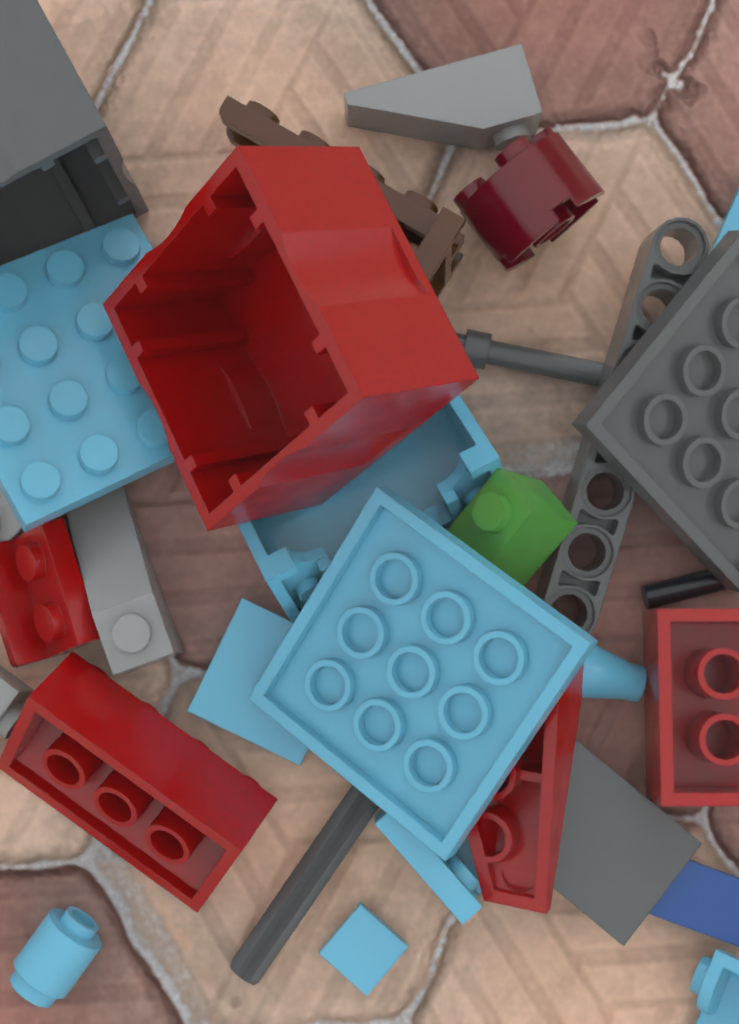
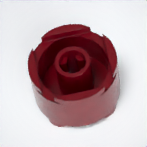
(530, 198)

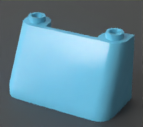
(431, 468)

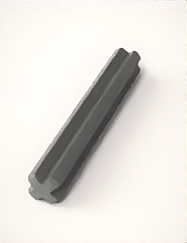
(303, 886)

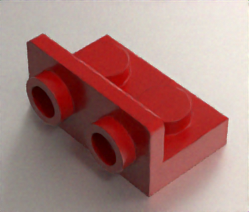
(42, 596)

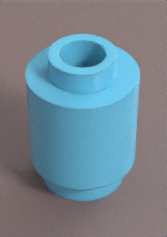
(55, 956)

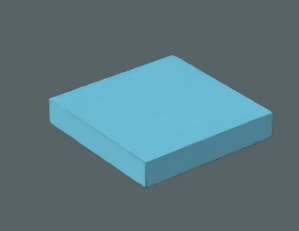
(233, 674)

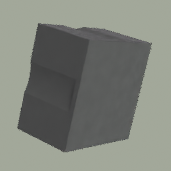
(55, 149)

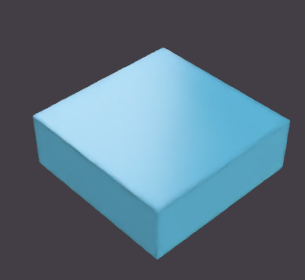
(363, 948)

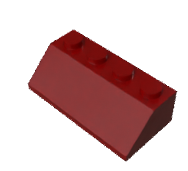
(134, 780)

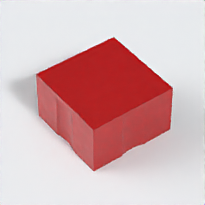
(285, 332)

